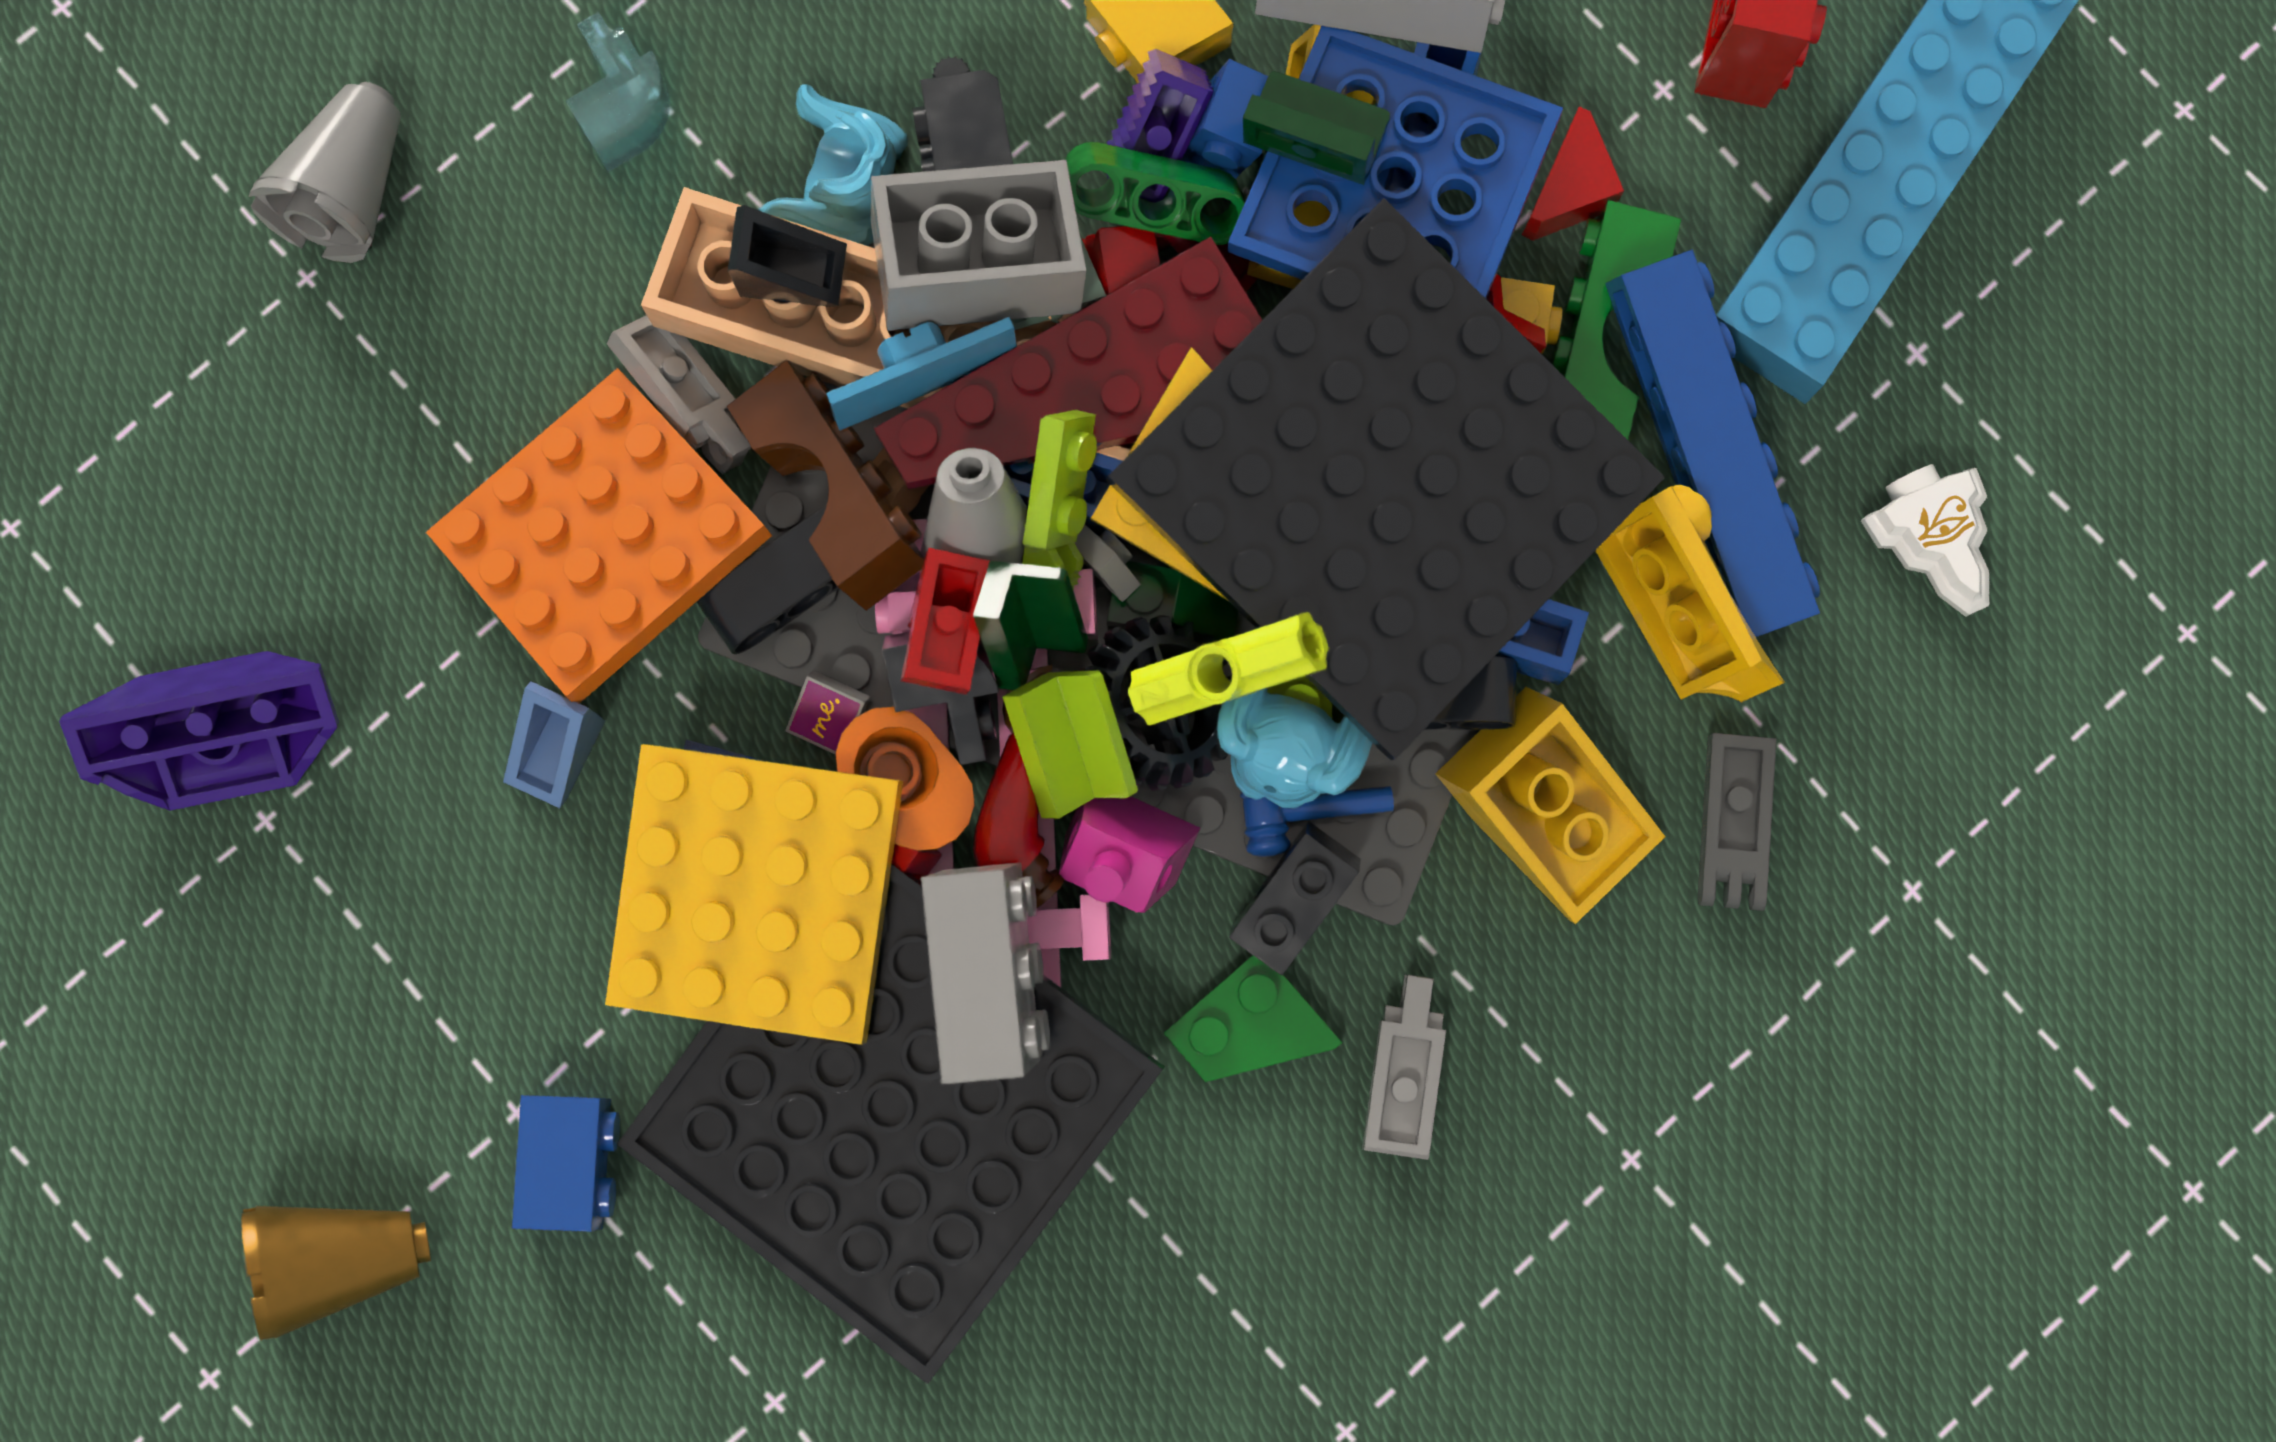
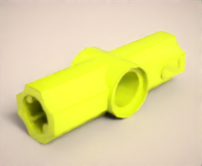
(1257, 662)

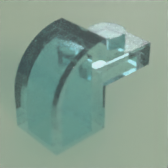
(629, 105)

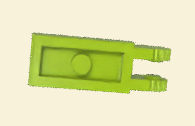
(1057, 491)

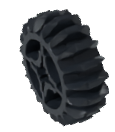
(1174, 755)

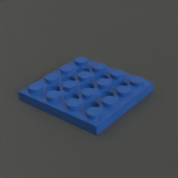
(1405, 85)

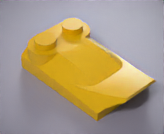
(1681, 599)

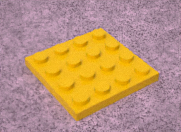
(754, 893)

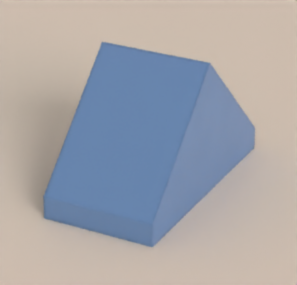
(550, 744)

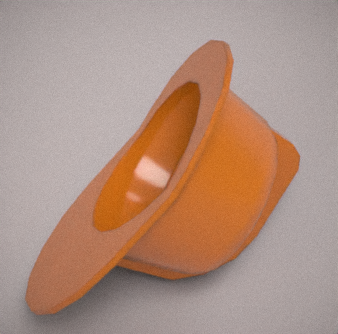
(935, 788)

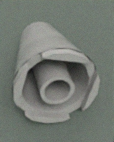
(333, 175)
(976, 509)

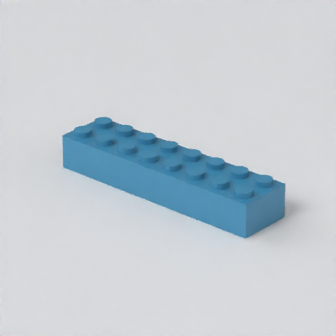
(1882, 184)

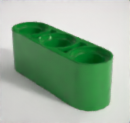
(1134, 171)

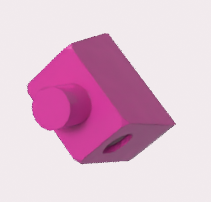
(1125, 851)

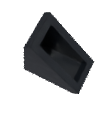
(784, 260)

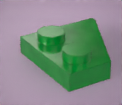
(1249, 1025)

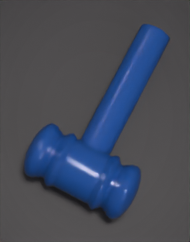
(1267, 821)

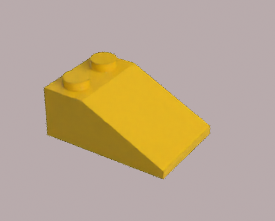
(1552, 804)

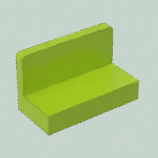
(1069, 741)

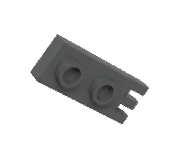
(1737, 819)

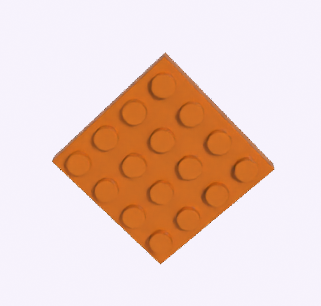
(598, 536)

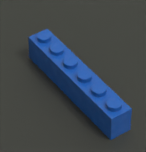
(1711, 436)

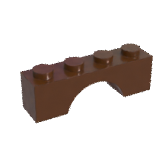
(860, 535)

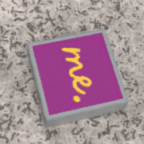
(825, 710)

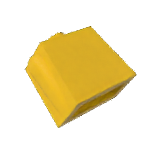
(1178, 27)

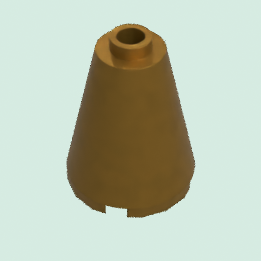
(325, 1261)

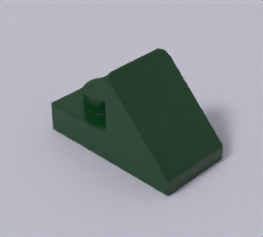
(1177, 596)

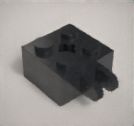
(961, 119)

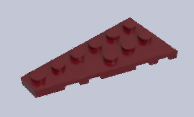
(1099, 361)

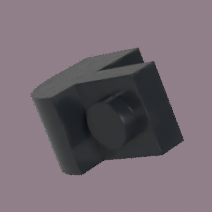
(970, 719)

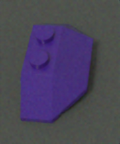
(205, 730)

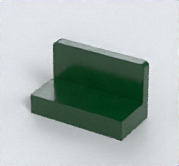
(1315, 126)
(1024, 611)

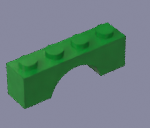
(1615, 244)

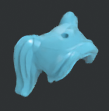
(839, 183)
(1289, 748)

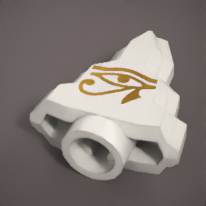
(1938, 531)

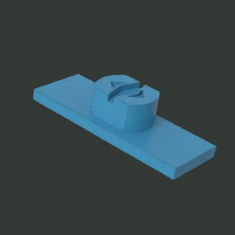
(918, 367)

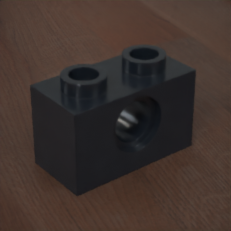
(1295, 898)

